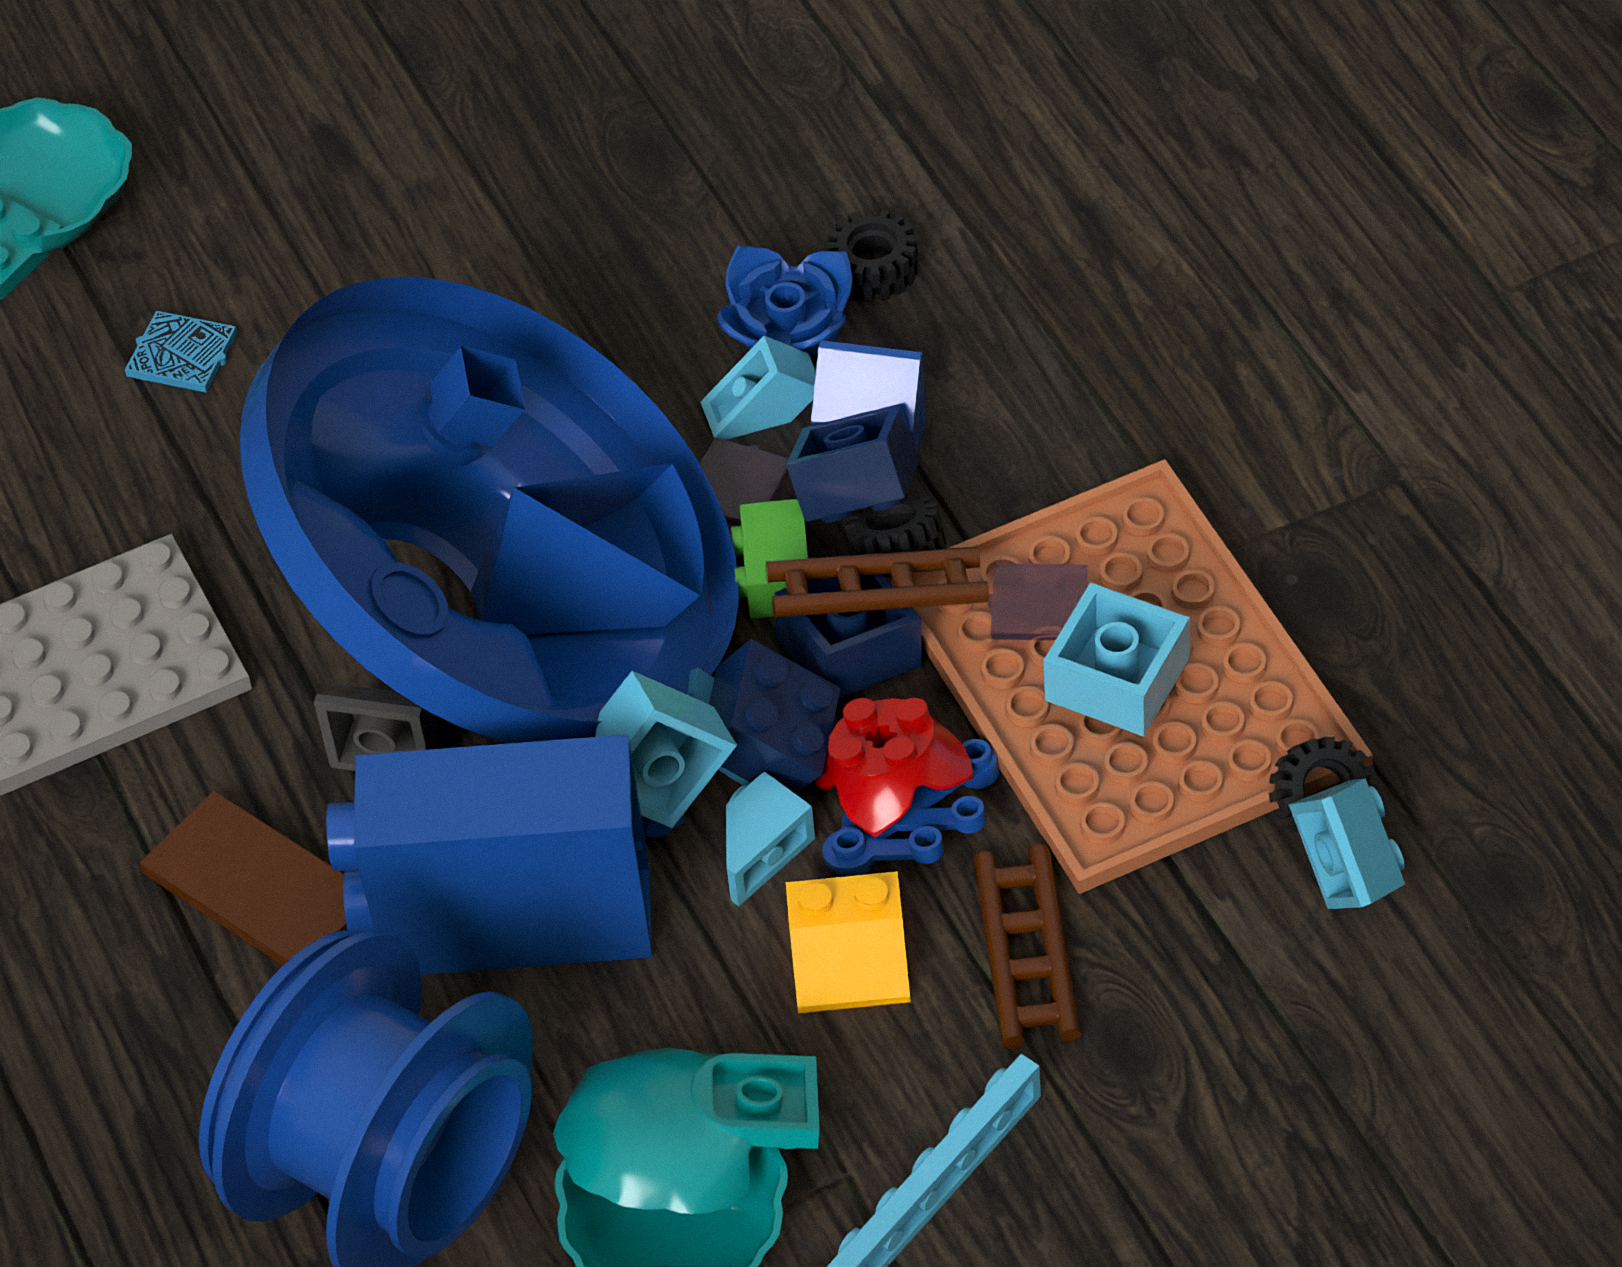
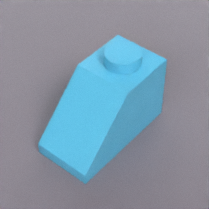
(761, 390)
(763, 833)

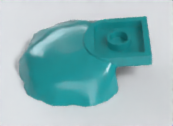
(56, 180)
(681, 1125)
(618, 1236)

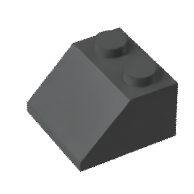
(374, 722)

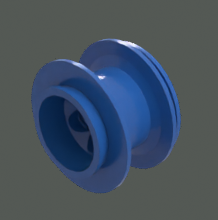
(367, 1102)

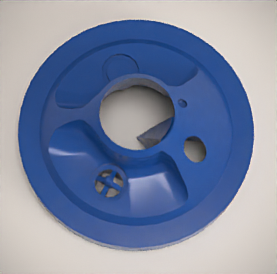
(515, 465)

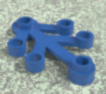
(855, 851)

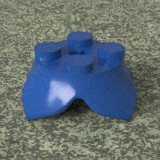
(786, 301)

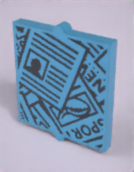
(181, 351)

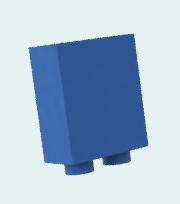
(498, 853)

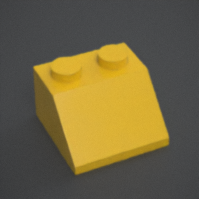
(847, 942)

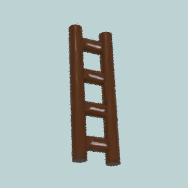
(854, 599)
(1006, 970)

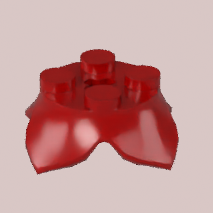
(884, 755)

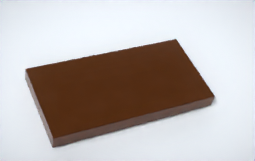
(249, 878)

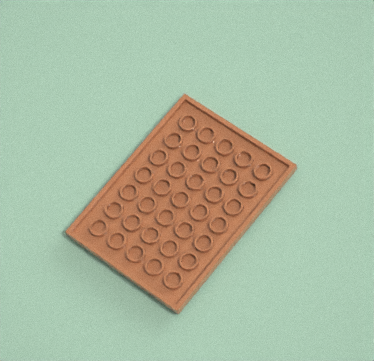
(1207, 759)

